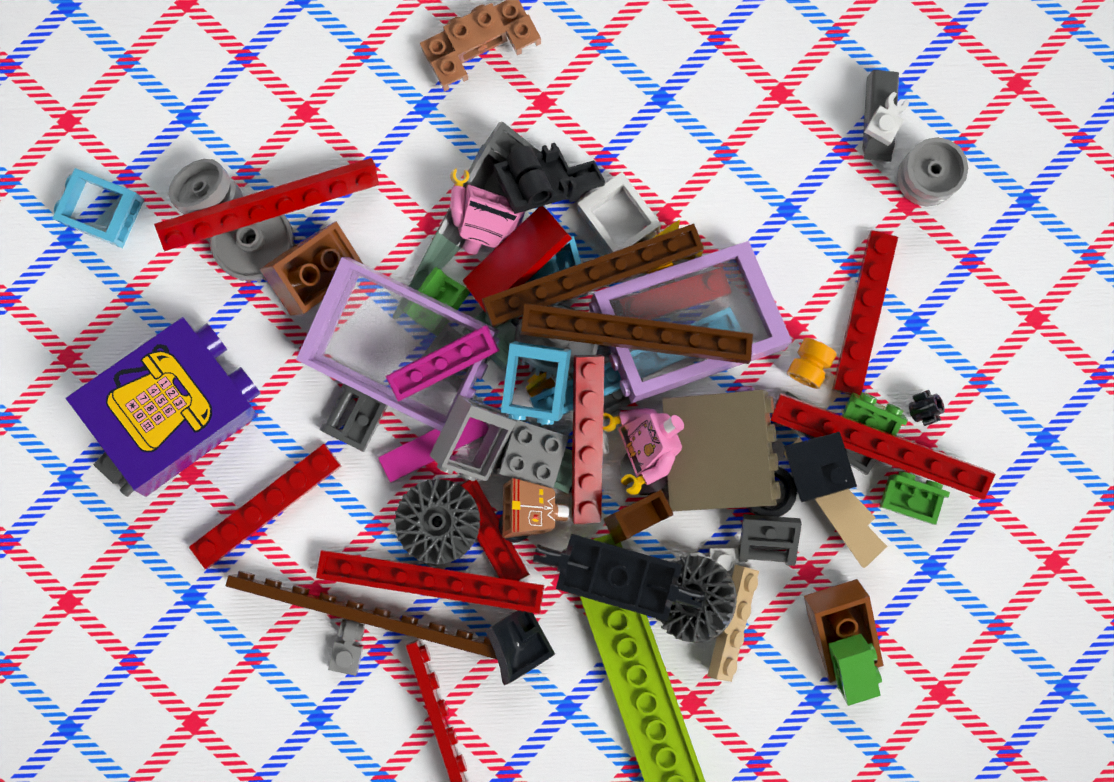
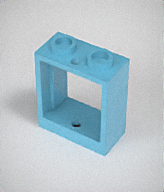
(122, 219)
(539, 352)

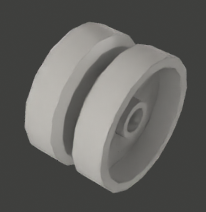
(932, 172)
(202, 186)

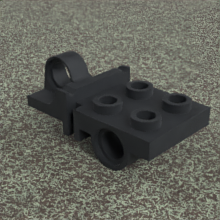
(544, 178)

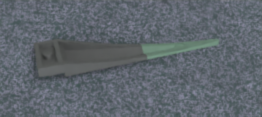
(481, 175)

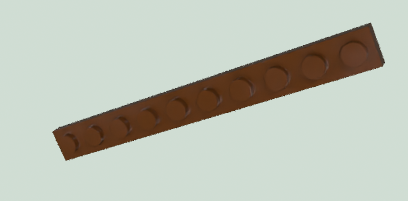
(354, 611)

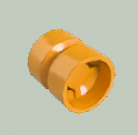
(813, 359)

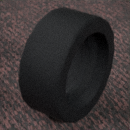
(788, 501)

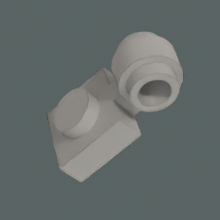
(347, 655)

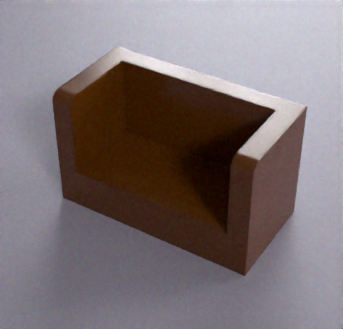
(638, 516)

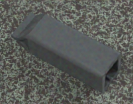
(879, 87)

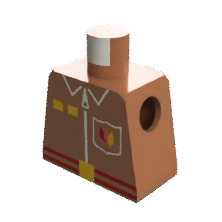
(530, 509)

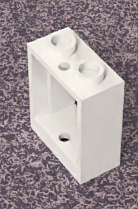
(604, 194)

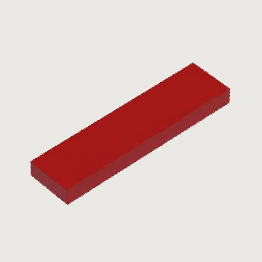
(498, 550)

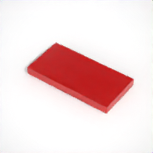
(518, 256)

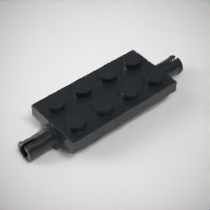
(619, 577)

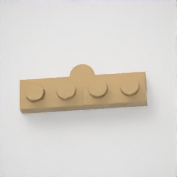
(728, 644)

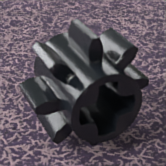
(926, 407)

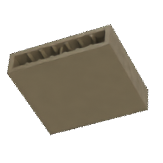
(724, 452)

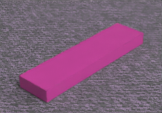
(442, 363)
(417, 452)

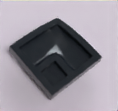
(820, 467)
(519, 645)

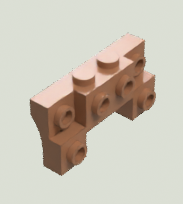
(476, 34)

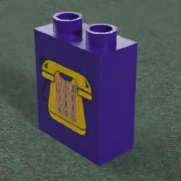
(165, 405)

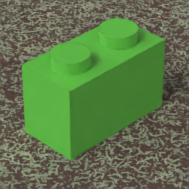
(855, 669)

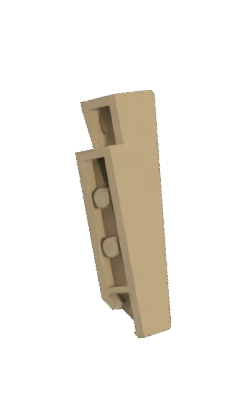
(851, 522)

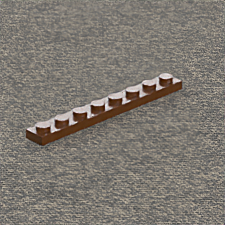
(594, 274)
(636, 333)

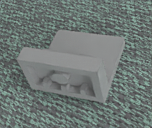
(532, 454)

